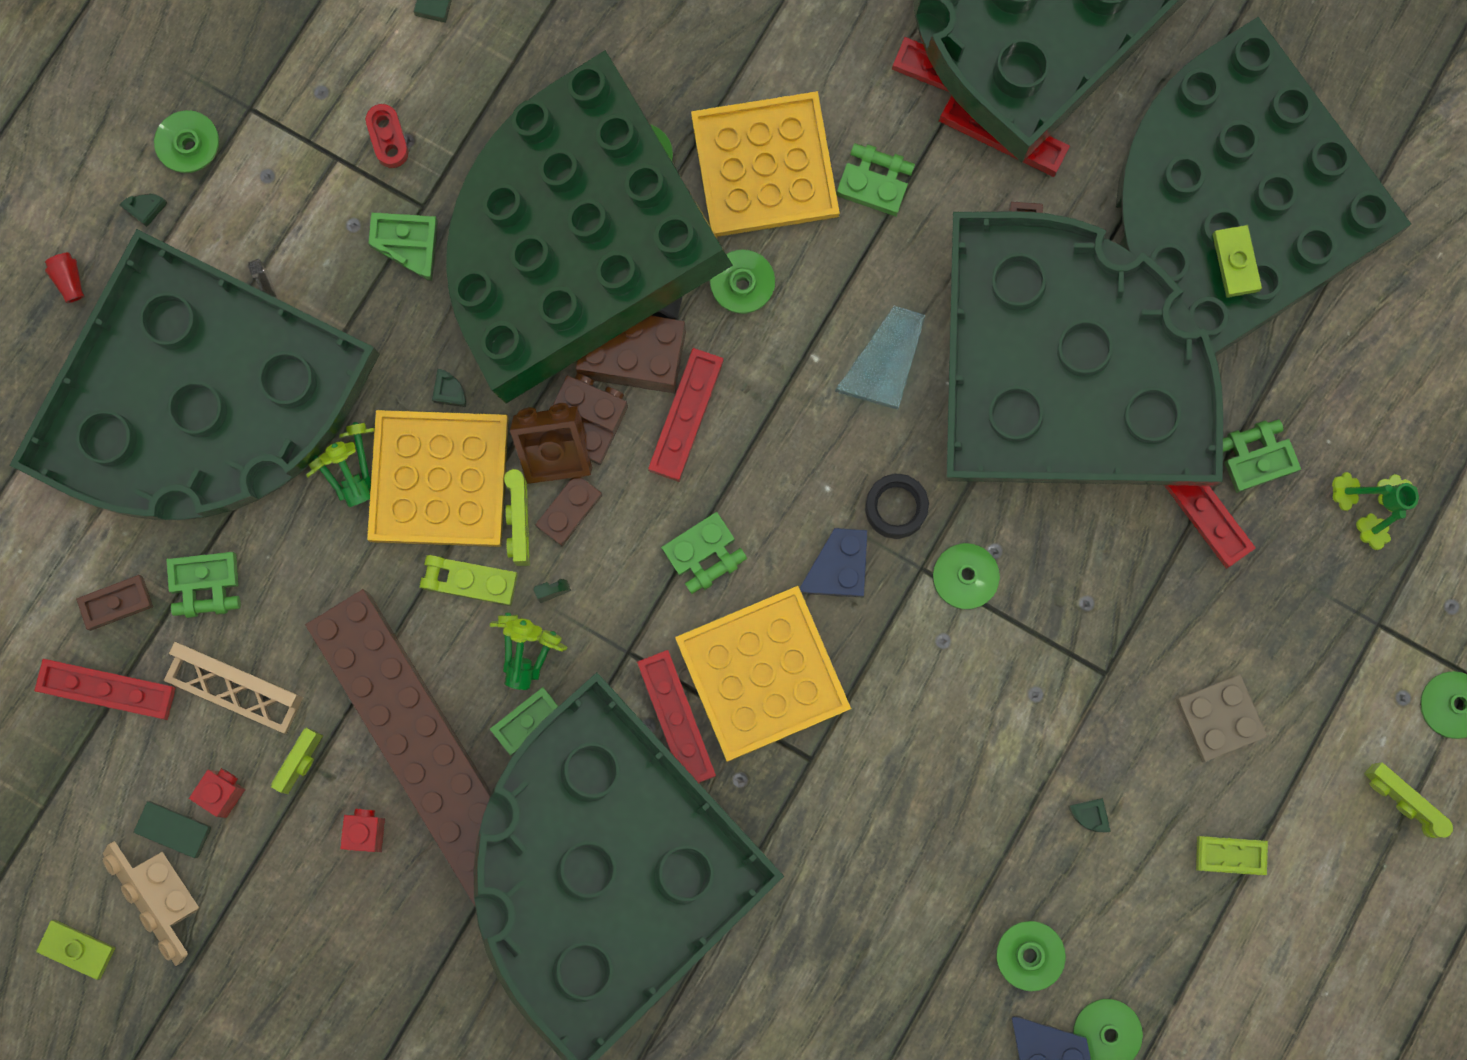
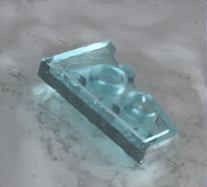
(885, 363)

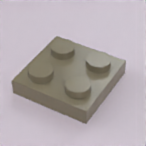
(1221, 718)

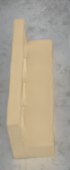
(230, 673)

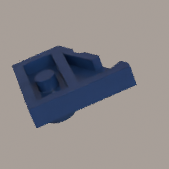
(839, 566)
(1047, 1042)

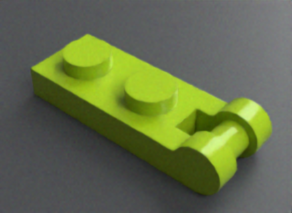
(518, 517)
(470, 580)
(1409, 801)

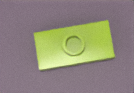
(1237, 261)
(297, 762)
(1231, 855)
(75, 949)

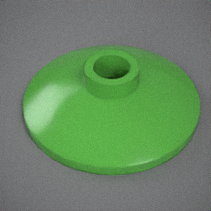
(179, 130)
(748, 267)
(962, 592)
(1439, 708)
(1048, 960)
(1105, 1015)

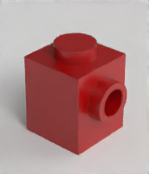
(217, 792)
(362, 831)

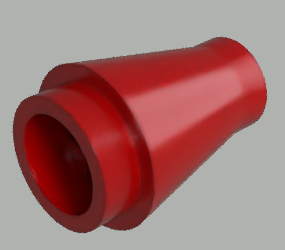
(65, 276)

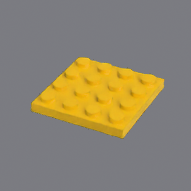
(765, 164)
(438, 478)
(762, 673)

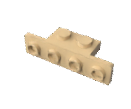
(157, 895)

